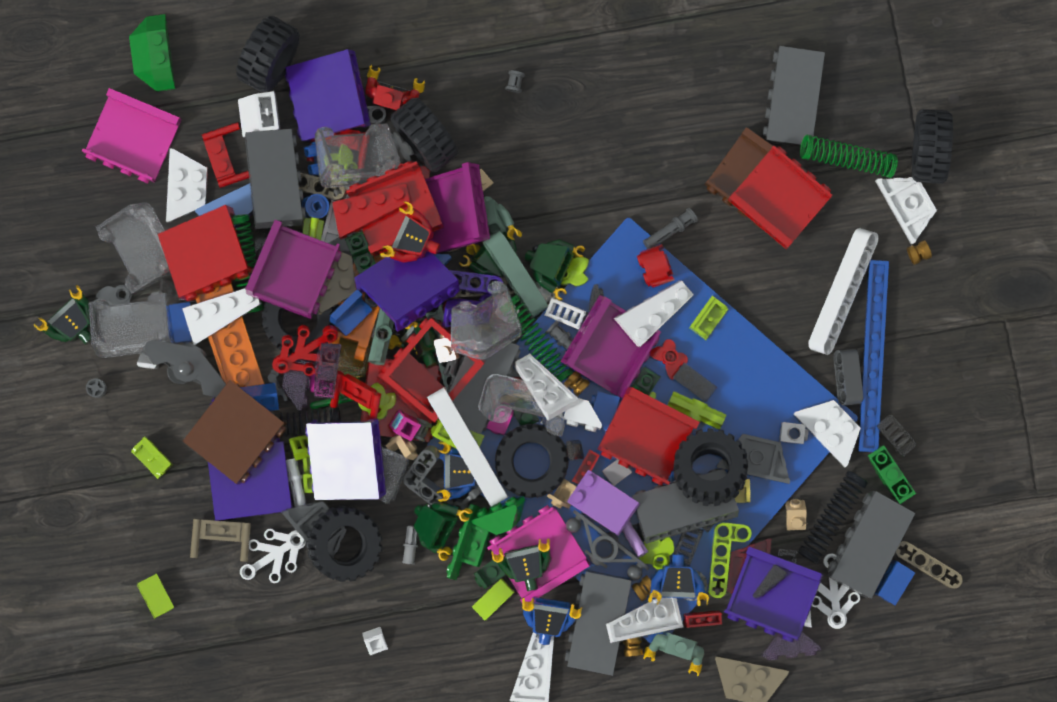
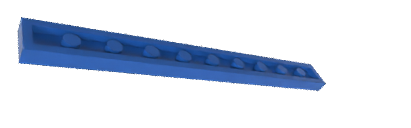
(873, 355)

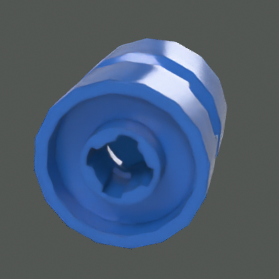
(315, 206)

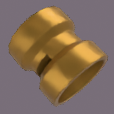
(919, 252)
(577, 387)
(640, 590)
(633, 650)

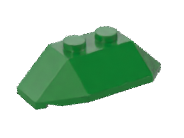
(152, 53)

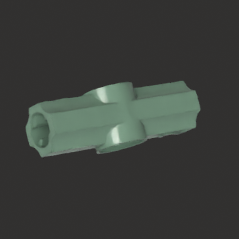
(380, 346)

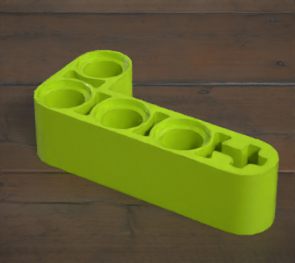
(723, 560)

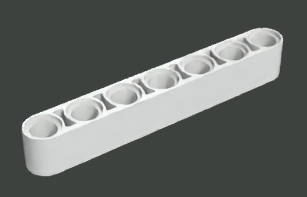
(843, 291)
(467, 447)

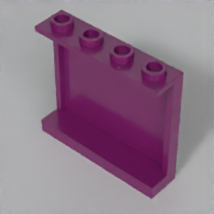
(460, 207)
(293, 270)
(605, 350)

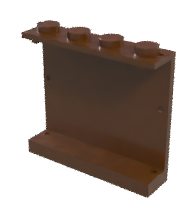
(738, 165)
(235, 433)

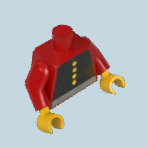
(390, 95)
(412, 238)

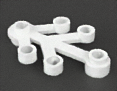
(275, 553)
(834, 596)

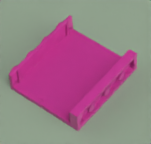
(132, 136)
(565, 551)

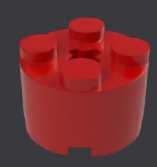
(656, 266)

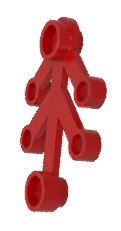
(302, 351)

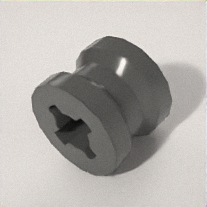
(92, 387)

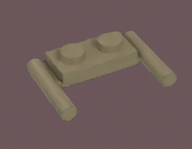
(221, 531)

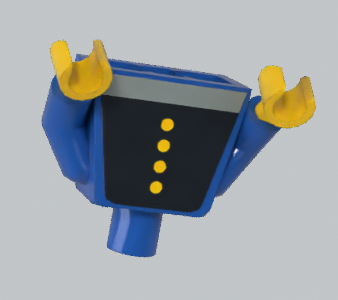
(457, 475)
(677, 582)
(549, 617)

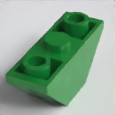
(891, 475)
(501, 516)

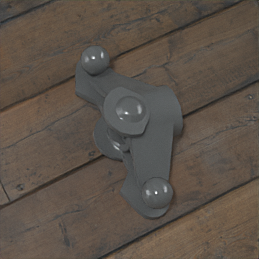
(185, 364)
(573, 525)

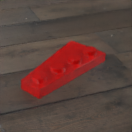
(361, 210)

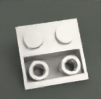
(259, 112)
(583, 415)

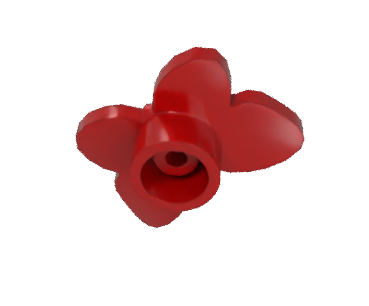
(669, 356)

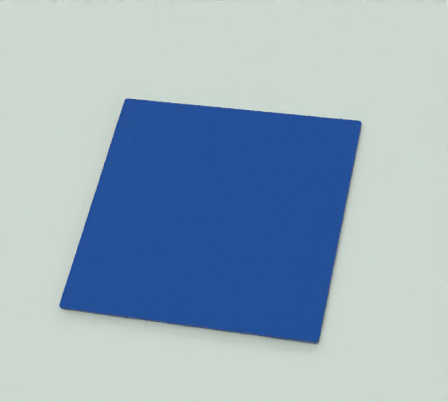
(754, 389)

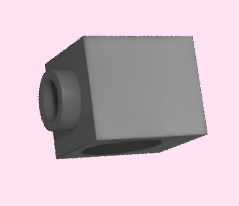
(784, 433)
(616, 472)

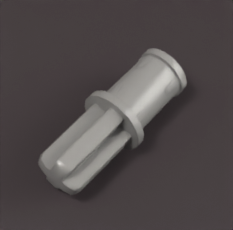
(410, 545)

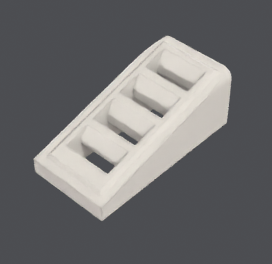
(551, 307)

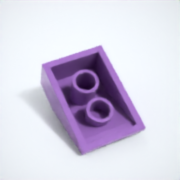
(603, 502)

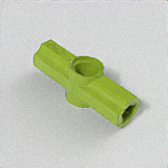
(697, 410)

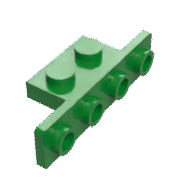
(470, 545)

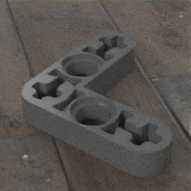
(421, 480)

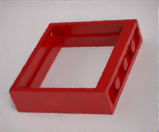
(402, 353)

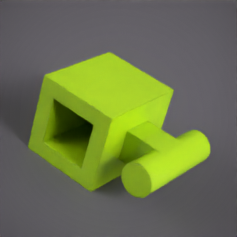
(313, 227)

